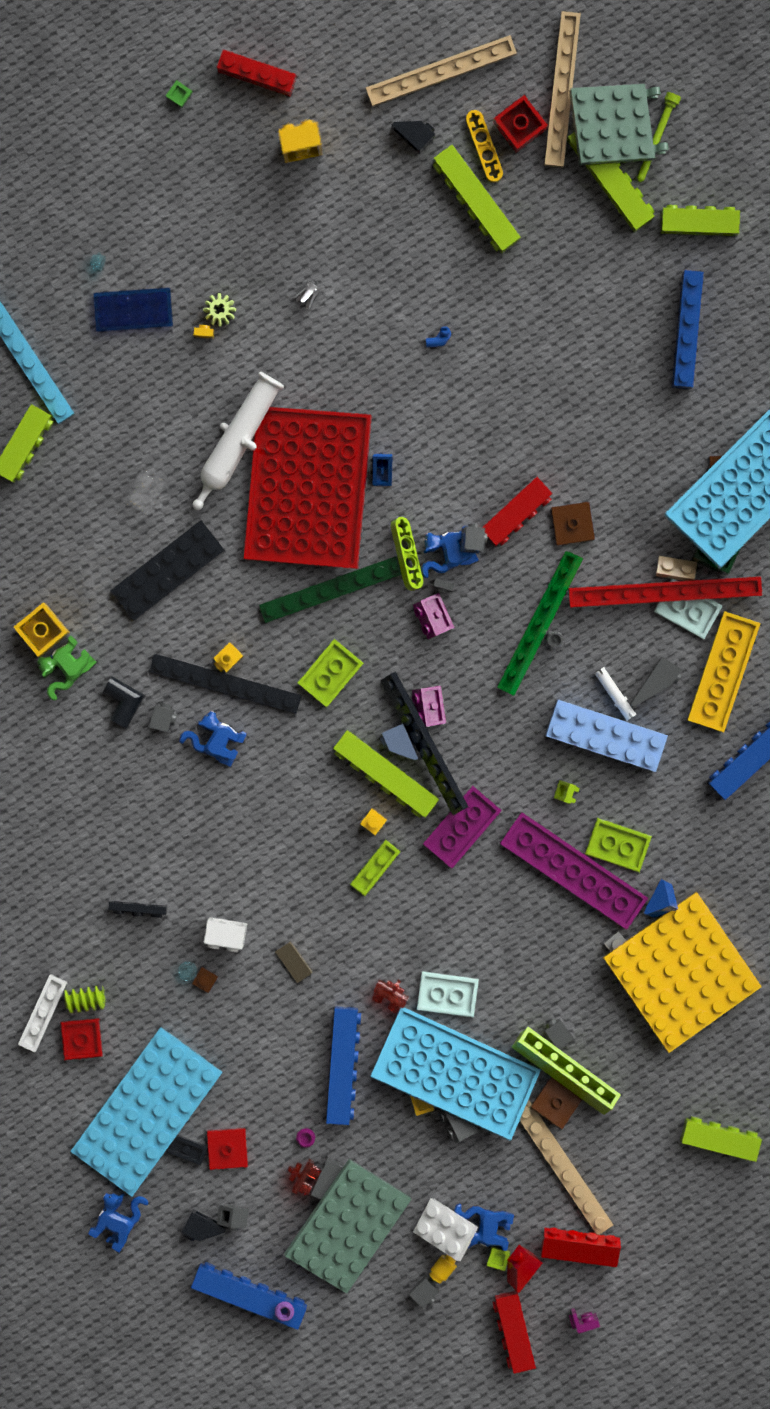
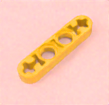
(486, 145)

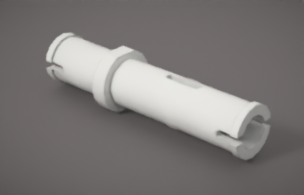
(615, 694)

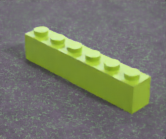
(620, 191)
(476, 198)
(387, 774)
(566, 1071)

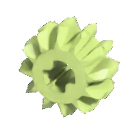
(218, 303)

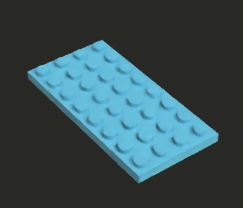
(729, 498)
(455, 1073)
(146, 1111)

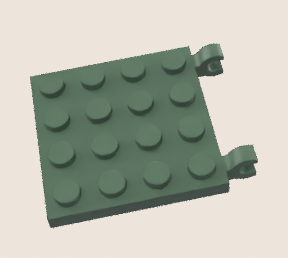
(614, 124)

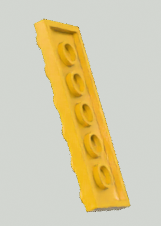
(723, 671)

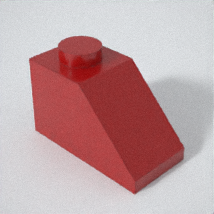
(521, 1267)

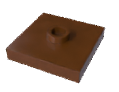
(572, 523)
(556, 1103)

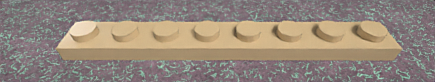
(441, 71)
(562, 84)
(565, 1170)

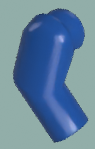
(441, 339)

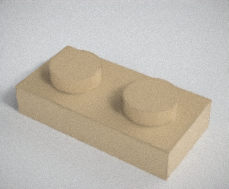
(676, 568)

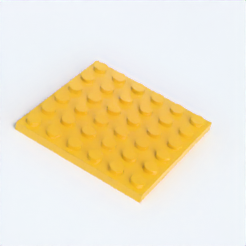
(682, 972)

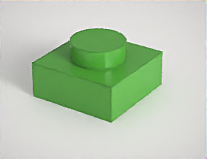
(179, 94)

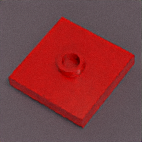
(81, 1039)
(227, 1148)

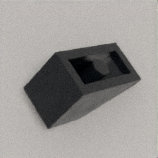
(415, 133)
(201, 1227)

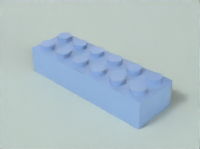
(606, 735)

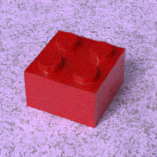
(520, 123)

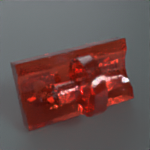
(391, 992)
(302, 1186)

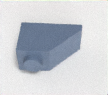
(398, 742)

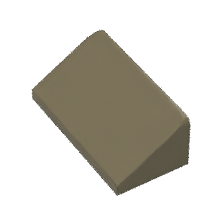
(294, 962)

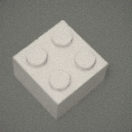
(225, 934)

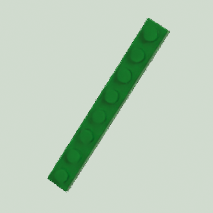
(540, 623)

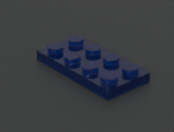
(133, 309)

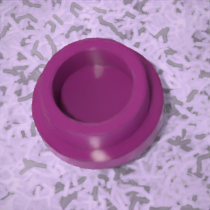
(305, 1137)

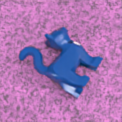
(451, 549)
(218, 741)
(116, 1222)
(488, 1226)

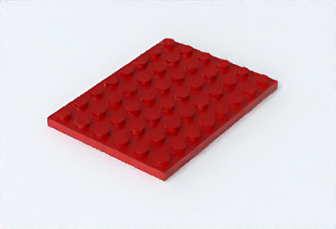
(308, 487)

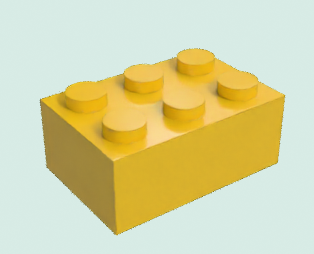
(300, 141)

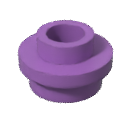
(284, 1317)

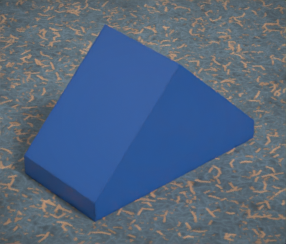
(382, 469)
(662, 900)

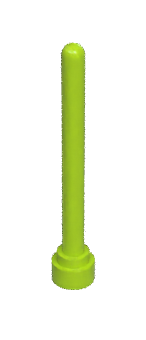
(671, 101)

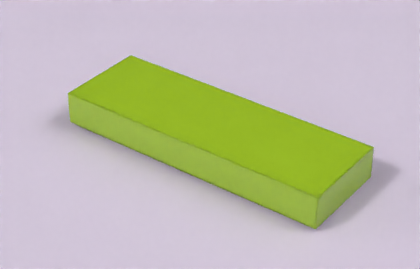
(375, 867)

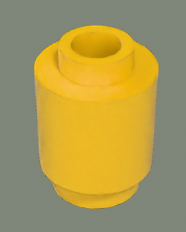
(443, 1268)

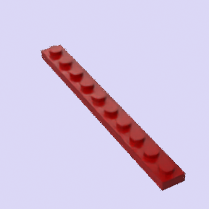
(665, 592)

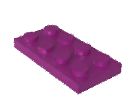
(460, 831)

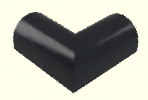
(128, 699)

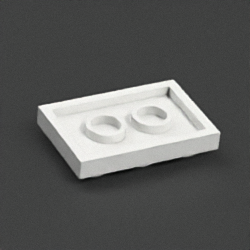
(445, 1229)

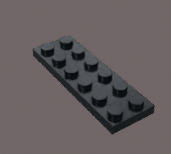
(167, 570)

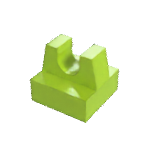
(565, 792)

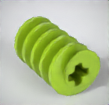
(85, 1000)

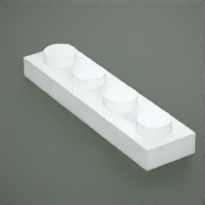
(42, 1013)

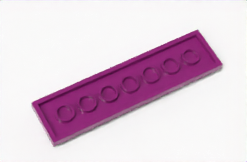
(574, 870)

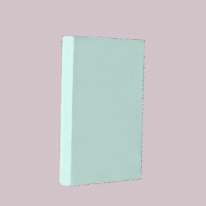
(691, 615)
(447, 994)

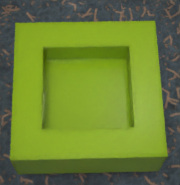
(498, 1258)

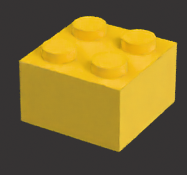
(41, 629)

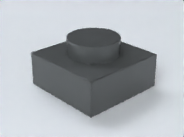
(443, 586)

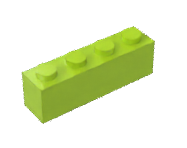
(700, 221)
(23, 442)
(721, 1139)

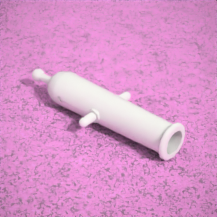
(237, 437)

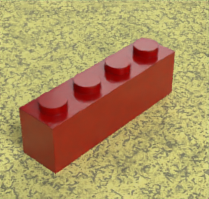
(256, 72)
(516, 511)
(580, 1247)
(515, 1332)

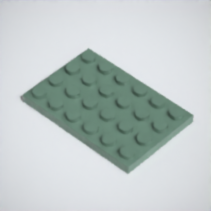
(347, 1226)

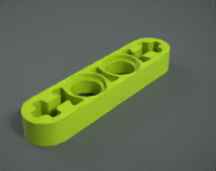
(404, 554)

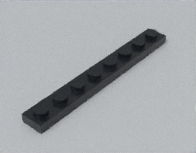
(225, 683)
(424, 743)

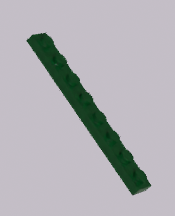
(330, 589)

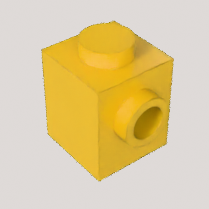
(227, 657)

